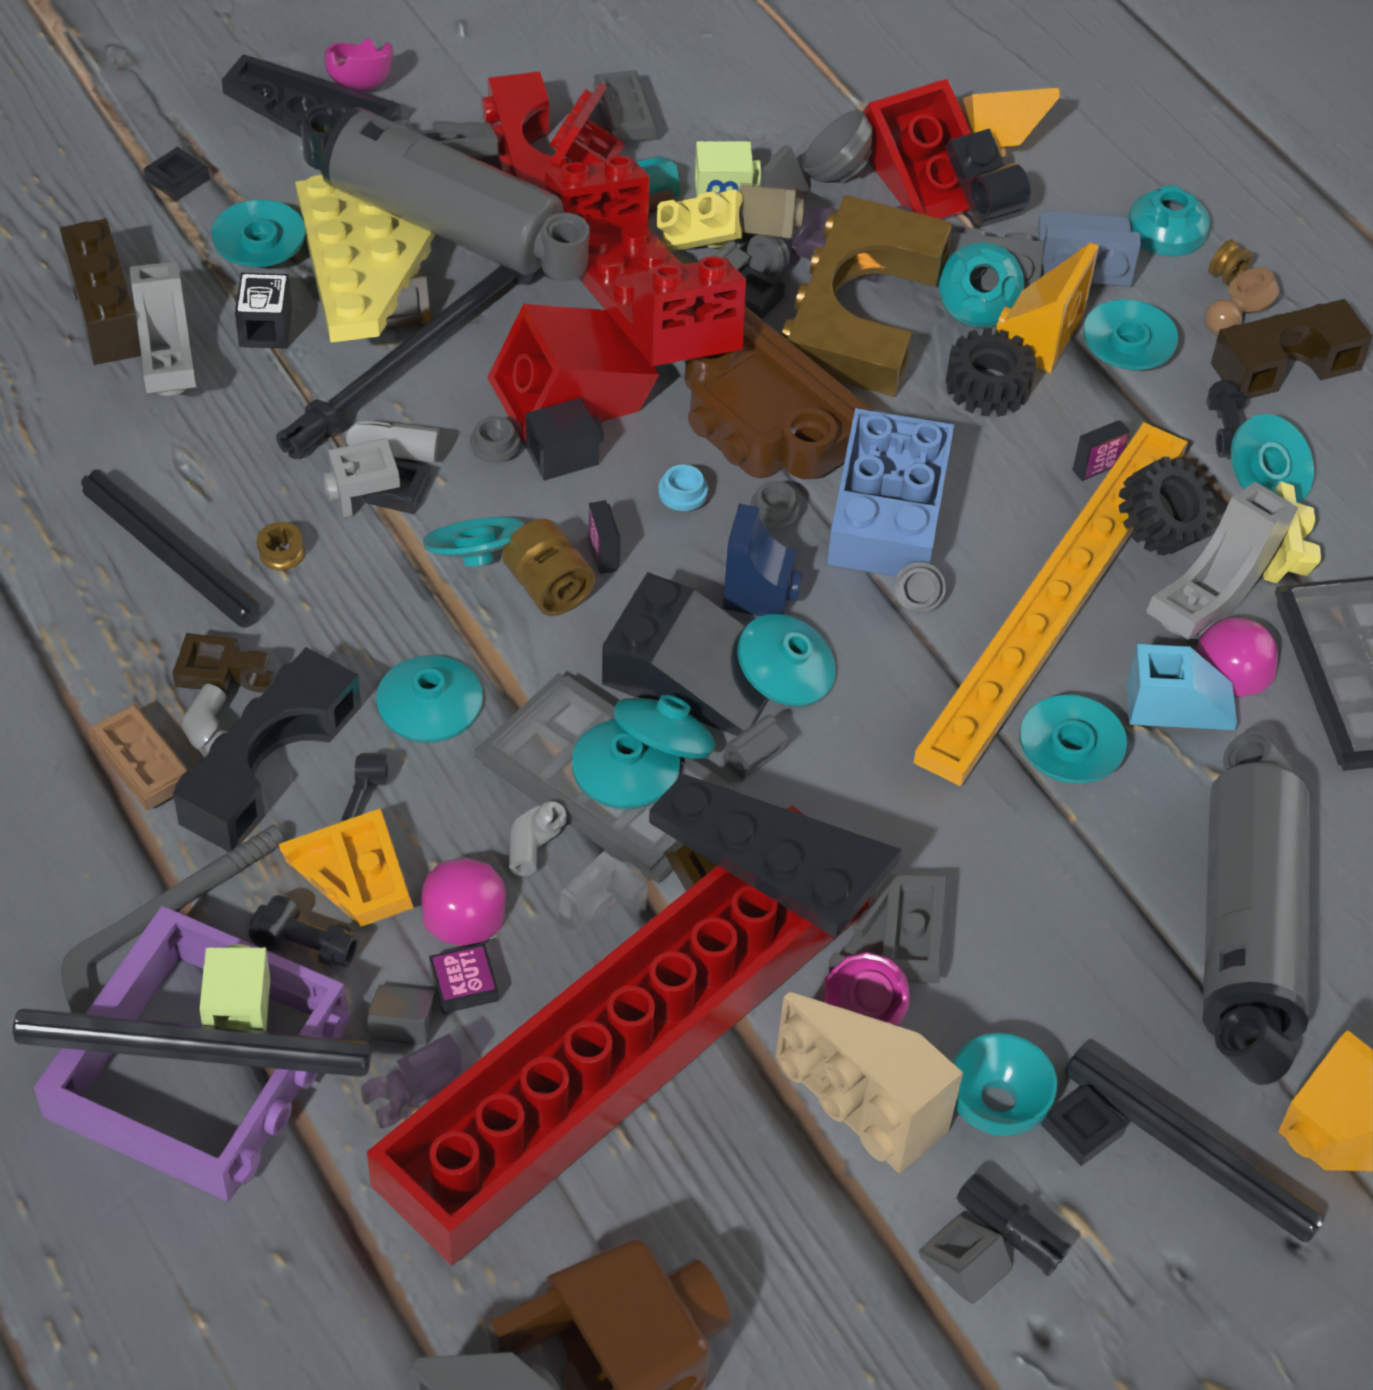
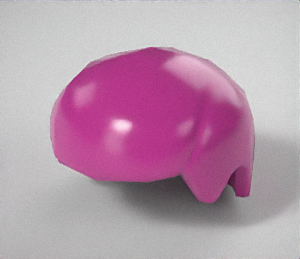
(359, 66)
(1241, 653)
(463, 901)
(869, 987)

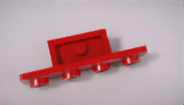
(580, 137)

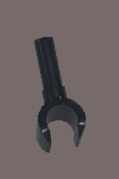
(369, 770)

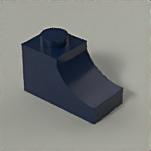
(758, 568)

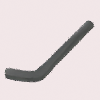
(85, 954)

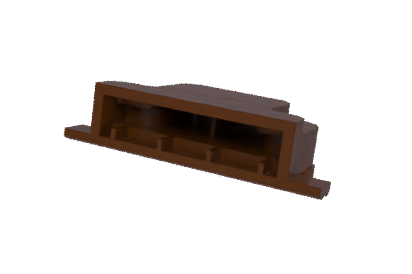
(771, 406)

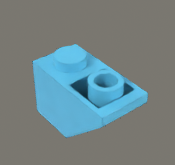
(1178, 690)

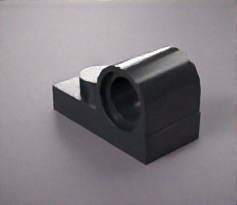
(989, 186)

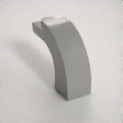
(1228, 565)

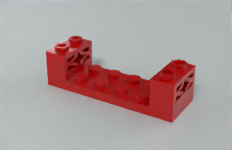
(658, 303)

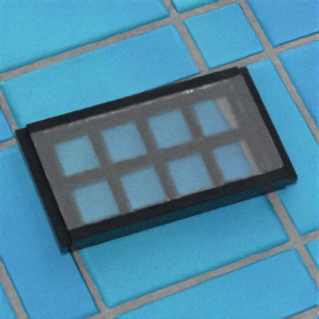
(1334, 646)

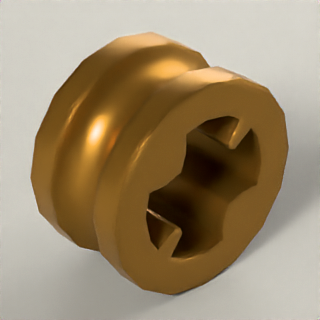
(1230, 261)
(284, 533)

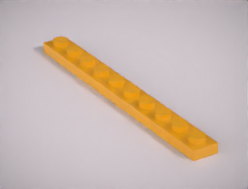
(1039, 618)

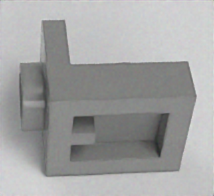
(359, 471)

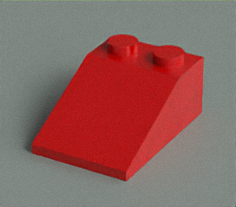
(911, 150)

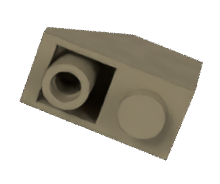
(770, 210)

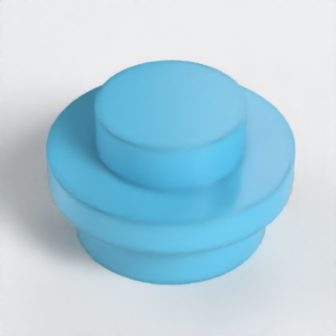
(683, 488)

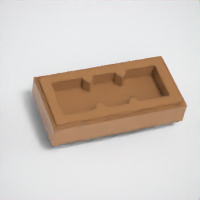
(138, 755)

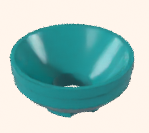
(1169, 230)
(975, 307)
(1007, 1064)

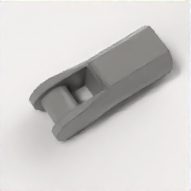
(404, 440)

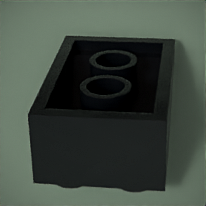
(683, 648)

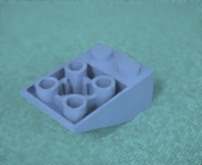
(889, 492)

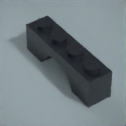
(304, 703)

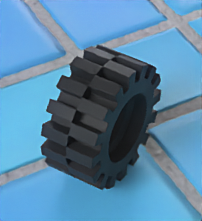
(995, 354)
(1149, 516)

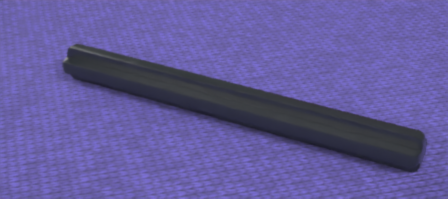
(192, 1042)

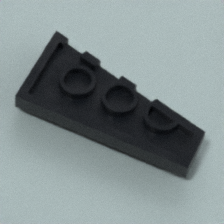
(286, 93)
(783, 854)

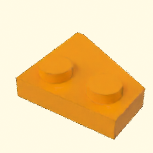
(353, 867)

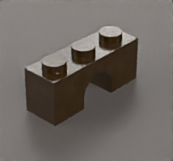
(100, 291)
(1321, 336)

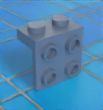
(1069, 232)

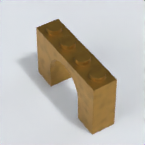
(863, 241)

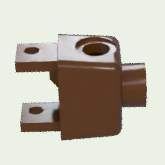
(623, 1321)

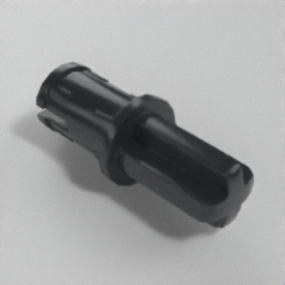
(1013, 1223)

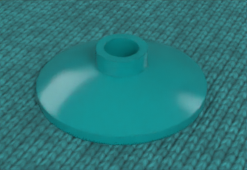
(258, 233)
(1130, 334)
(1272, 452)
(472, 539)
(786, 660)
(434, 712)
(1076, 724)
(665, 726)
(620, 778)

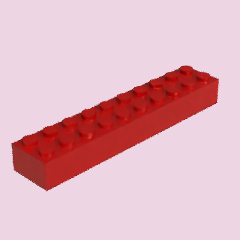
(588, 1060)

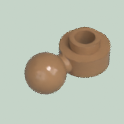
(1249, 292)

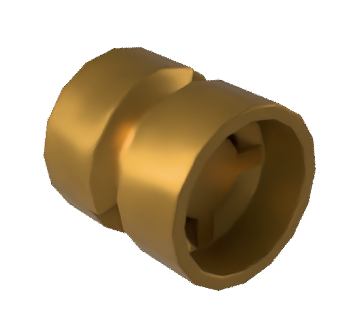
(548, 567)

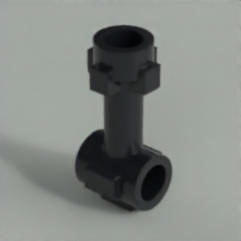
(1227, 401)
(280, 921)

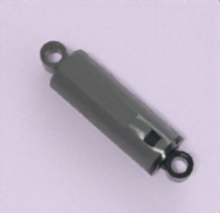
(445, 192)
(1257, 909)

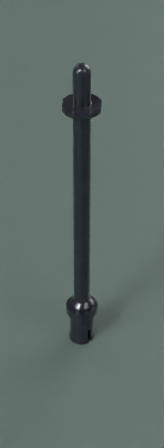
(323, 417)

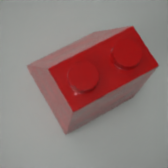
(569, 355)

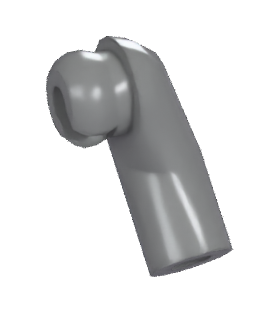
(200, 720)
(532, 832)

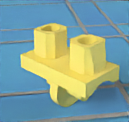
(700, 221)
(1293, 552)

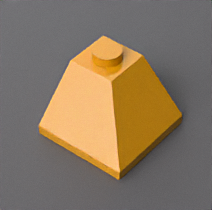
(1007, 114)
(1052, 308)
(1334, 1110)

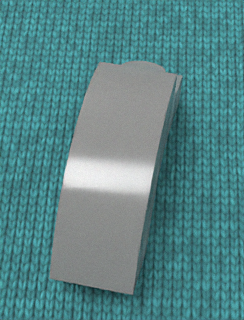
(162, 328)

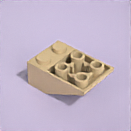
(871, 1076)

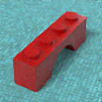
(519, 117)

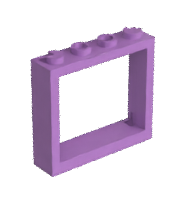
(125, 995)

